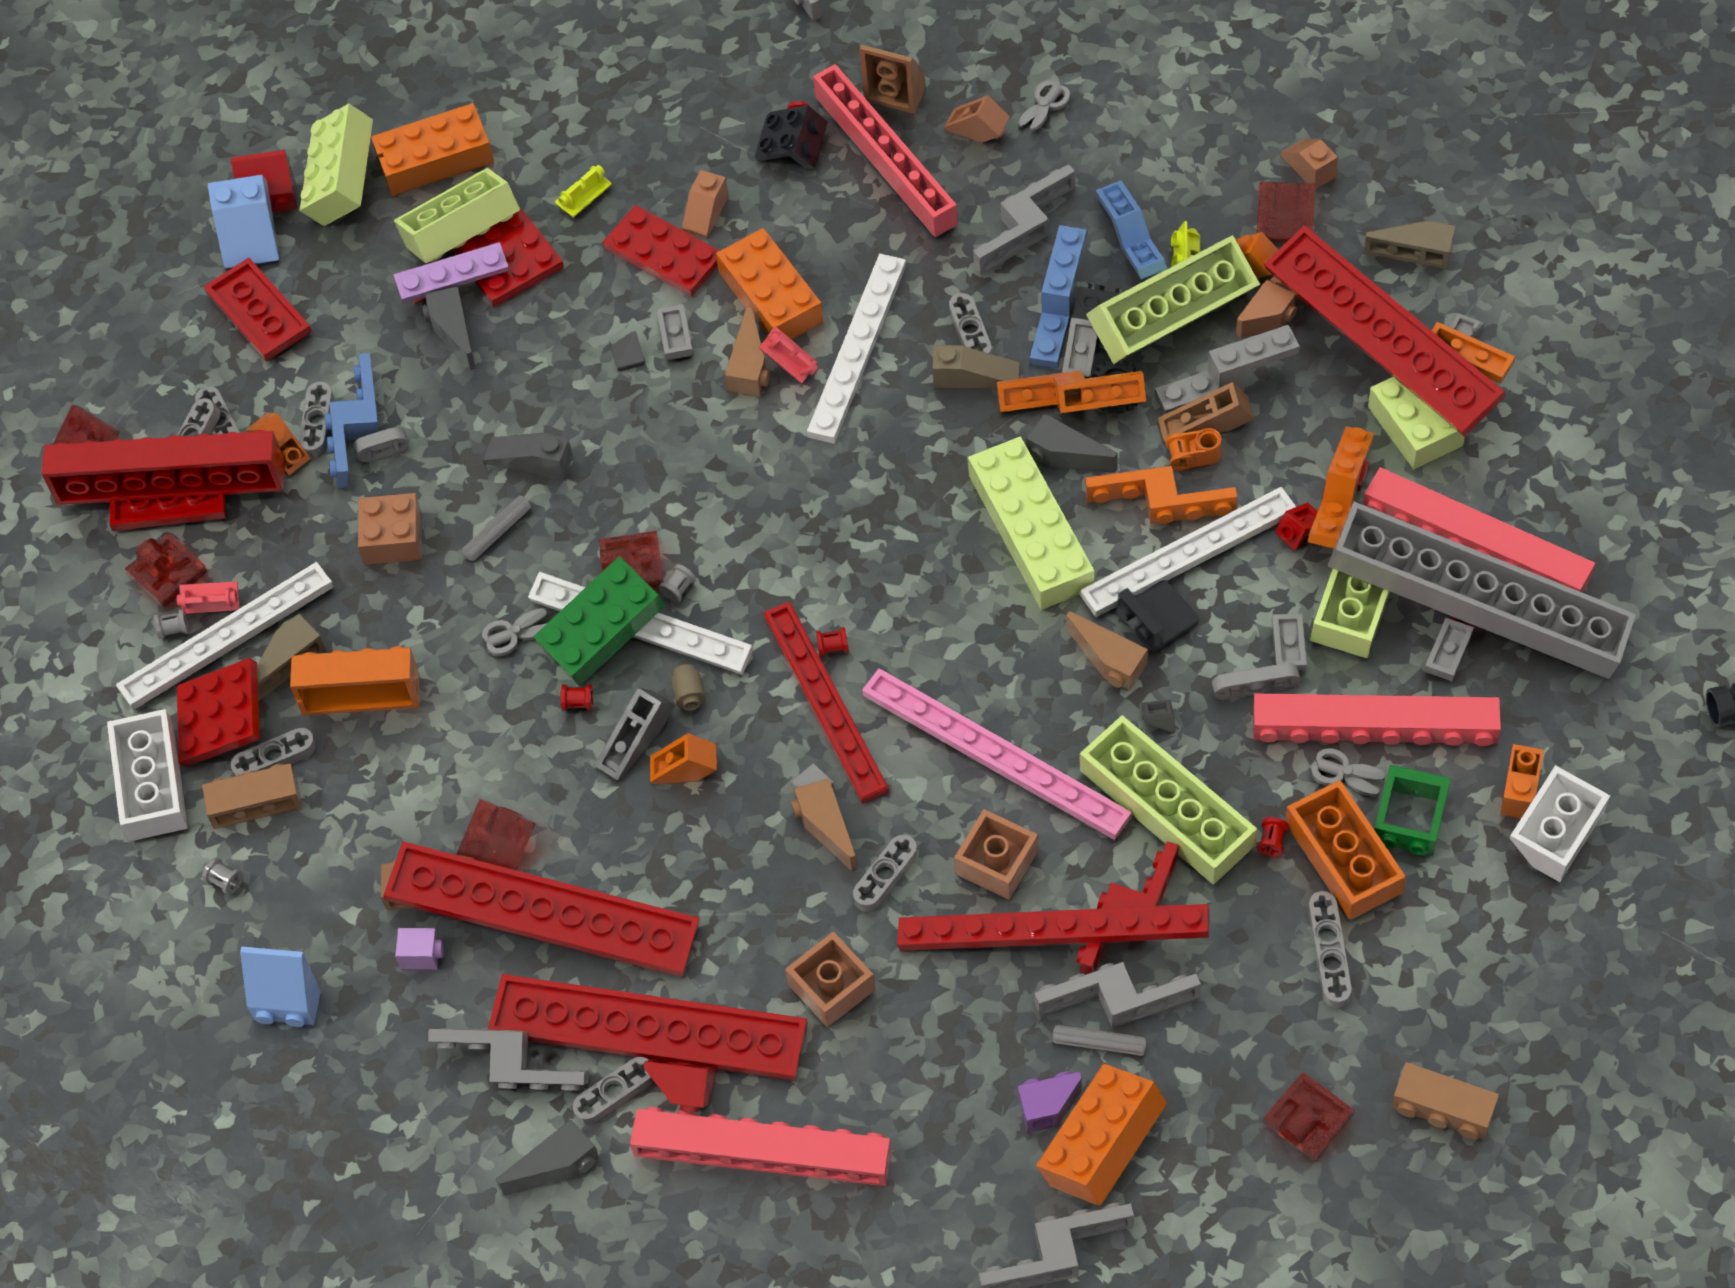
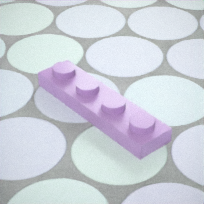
(451, 272)

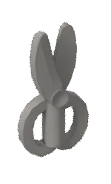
(1041, 110)
(520, 630)
(1351, 774)

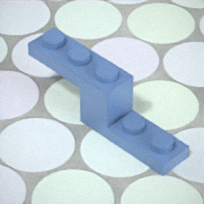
(1131, 230)
(1058, 296)
(351, 420)

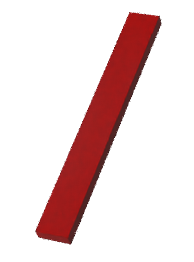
(826, 703)

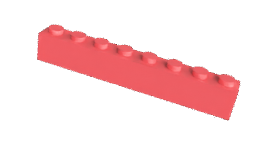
(885, 150)
(1475, 529)
(1376, 719)
(761, 1146)

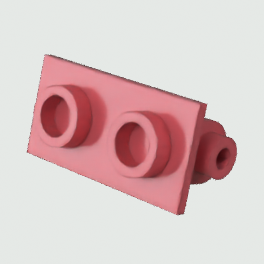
(788, 355)
(209, 597)

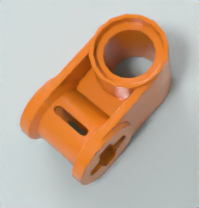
(1194, 449)

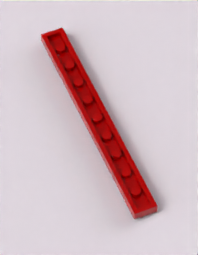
(1054, 927)

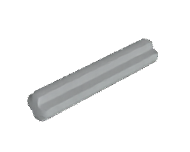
(496, 528)
(1099, 1040)

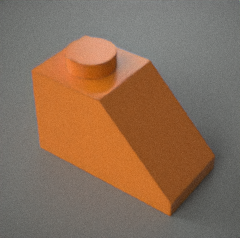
(683, 761)

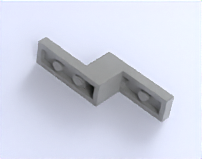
(1024, 219)
(1229, 365)
(1117, 994)
(508, 1058)
(1056, 1247)

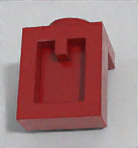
(1296, 524)

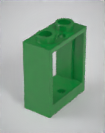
(1416, 784)

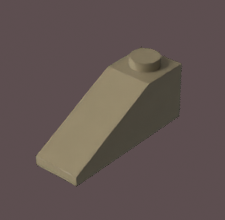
(1417, 243)
(969, 368)
(292, 638)

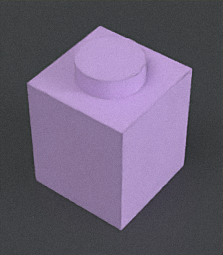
(418, 948)

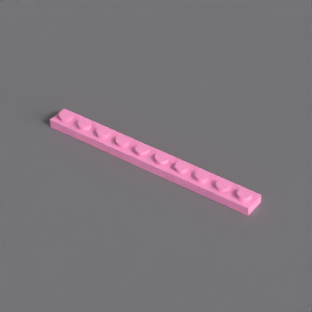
(997, 754)

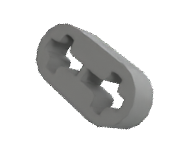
(381, 444)

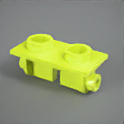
(583, 191)
(1184, 243)

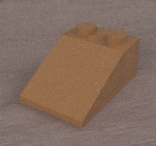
(891, 79)

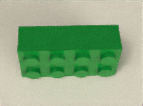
(599, 621)

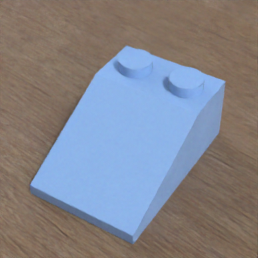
(244, 220)
(279, 986)

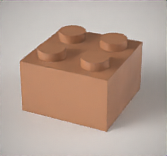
(389, 529)
(996, 854)
(830, 979)

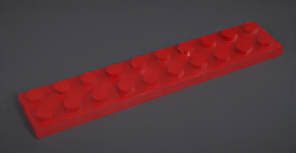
(1385, 331)
(542, 909)
(650, 1026)

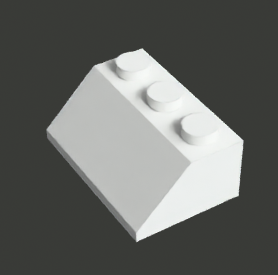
(1559, 822)

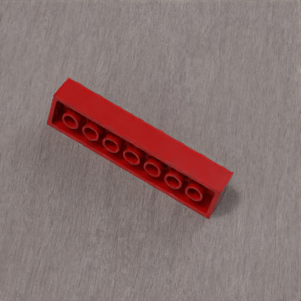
(163, 467)

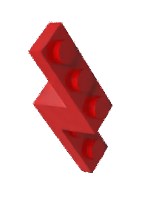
(1124, 897)

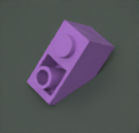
(1048, 1100)

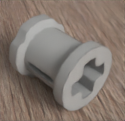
(677, 583)
(171, 624)
(222, 876)

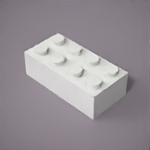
(147, 775)

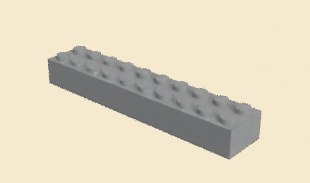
(1482, 590)

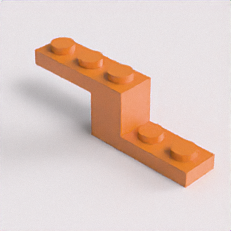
(1486, 358)
(1071, 391)
(1340, 486)
(1160, 495)

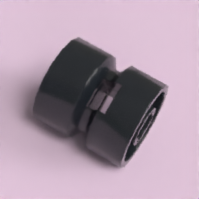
(1721, 705)

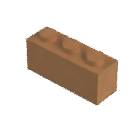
(251, 795)
(1444, 1101)

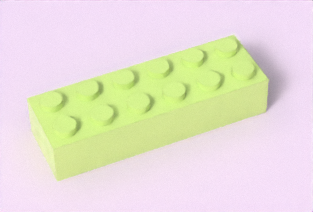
(1172, 299)
(1030, 522)
(1168, 799)

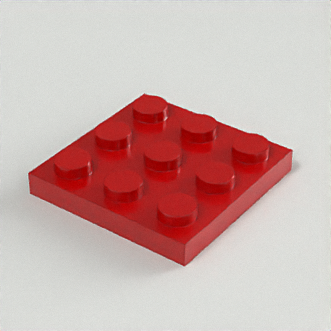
(526, 253)
(218, 712)

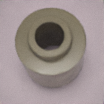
(687, 687)

